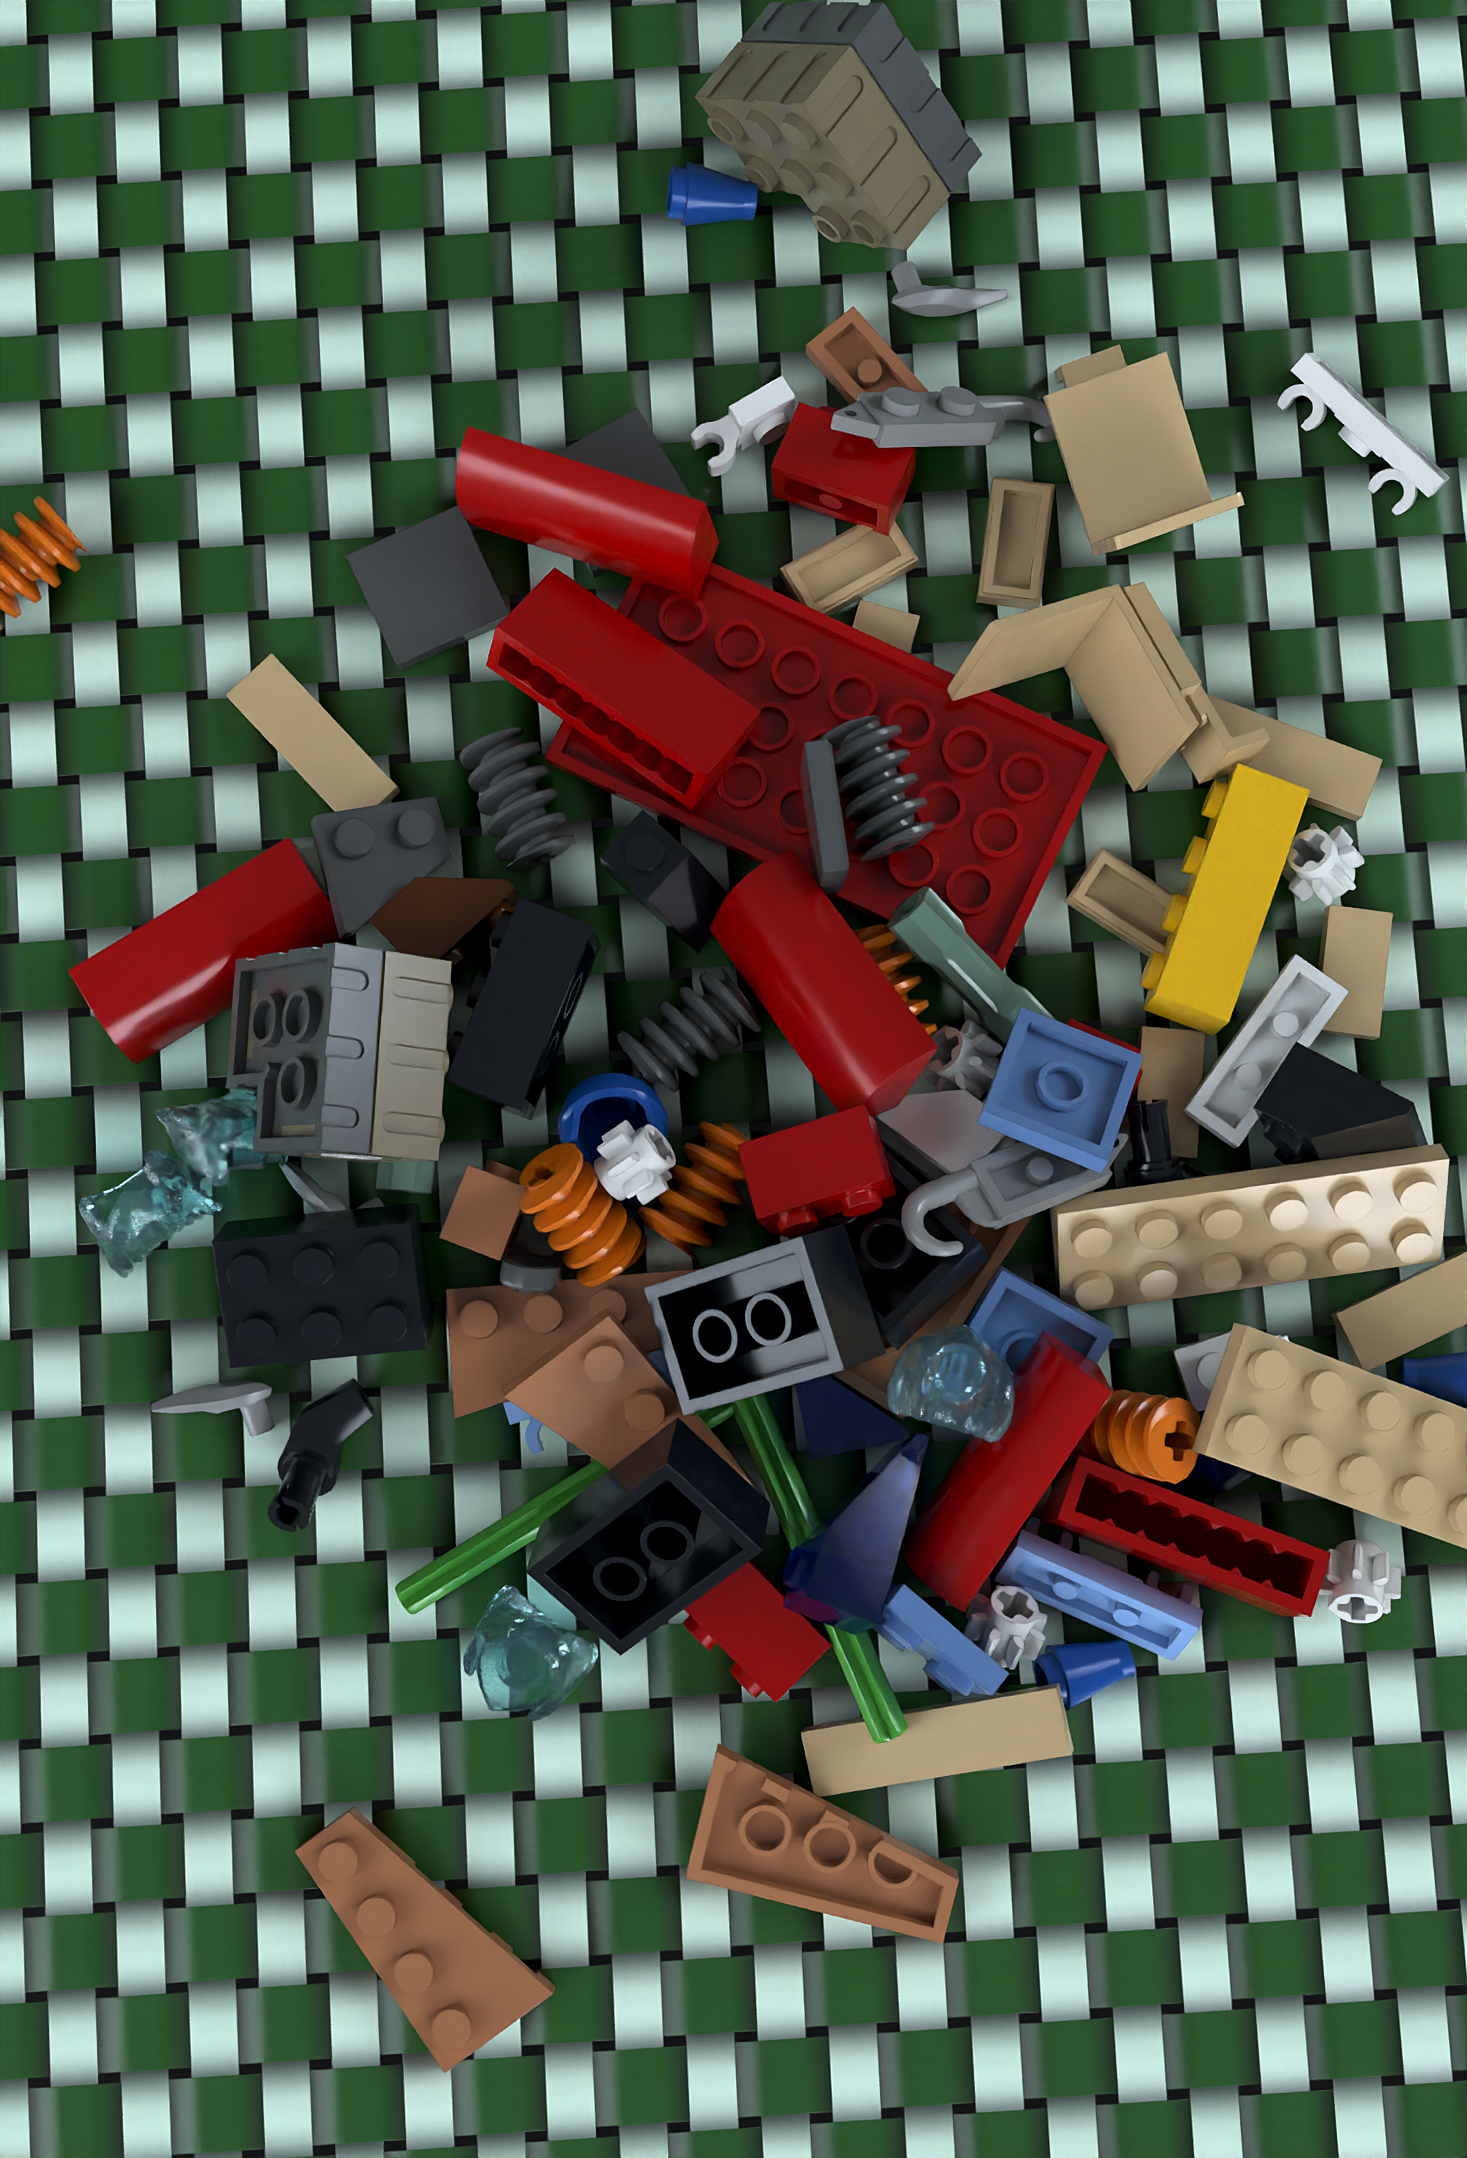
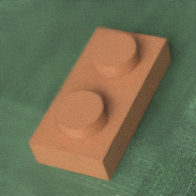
(858, 359)

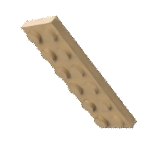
(1251, 1228)
(1339, 1434)

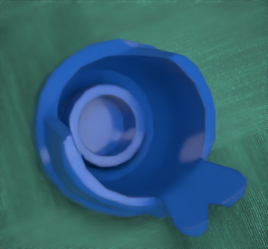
(604, 1103)

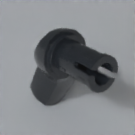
(1152, 1147)
(315, 1451)

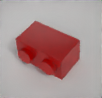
(841, 471)
(817, 1171)
(753, 1627)

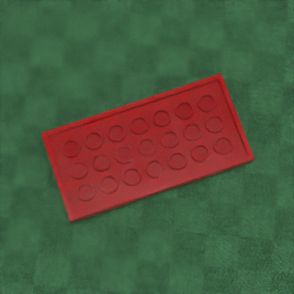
(990, 769)

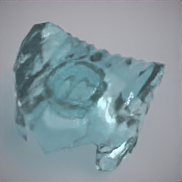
(215, 1137)
(144, 1211)
(954, 1383)
(525, 1657)

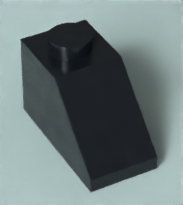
(665, 879)

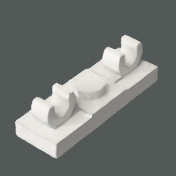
(1364, 430)
(1288, 1013)

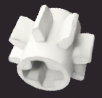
(1321, 864)
(963, 1060)
(634, 1162)
(1360, 1581)
(1006, 1625)

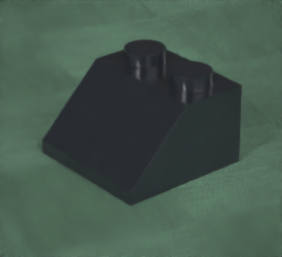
(1330, 1112)

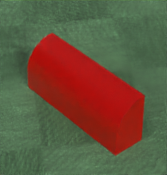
(585, 512)
(621, 687)
(183, 961)
(822, 986)
(1002, 1481)
(1186, 1538)

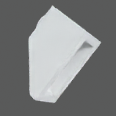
(938, 1132)

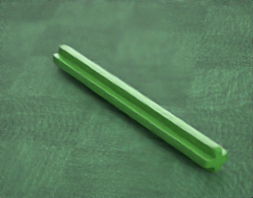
(798, 1521)
(507, 1534)

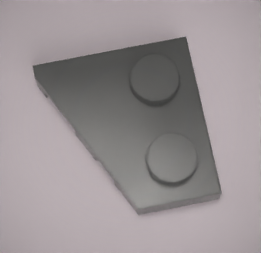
(375, 854)

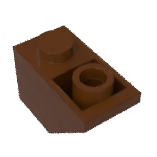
(444, 916)

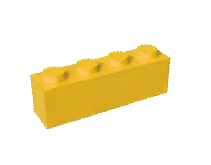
(1224, 900)

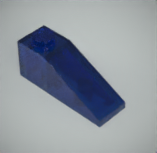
(850, 1558)

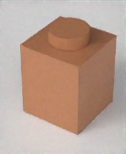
(486, 1210)

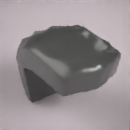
(532, 1261)

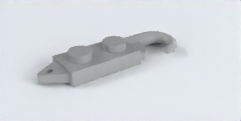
(938, 418)
(1001, 1191)

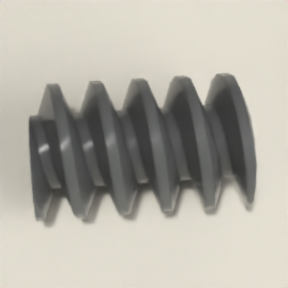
(876, 787)
(514, 799)
(689, 1031)

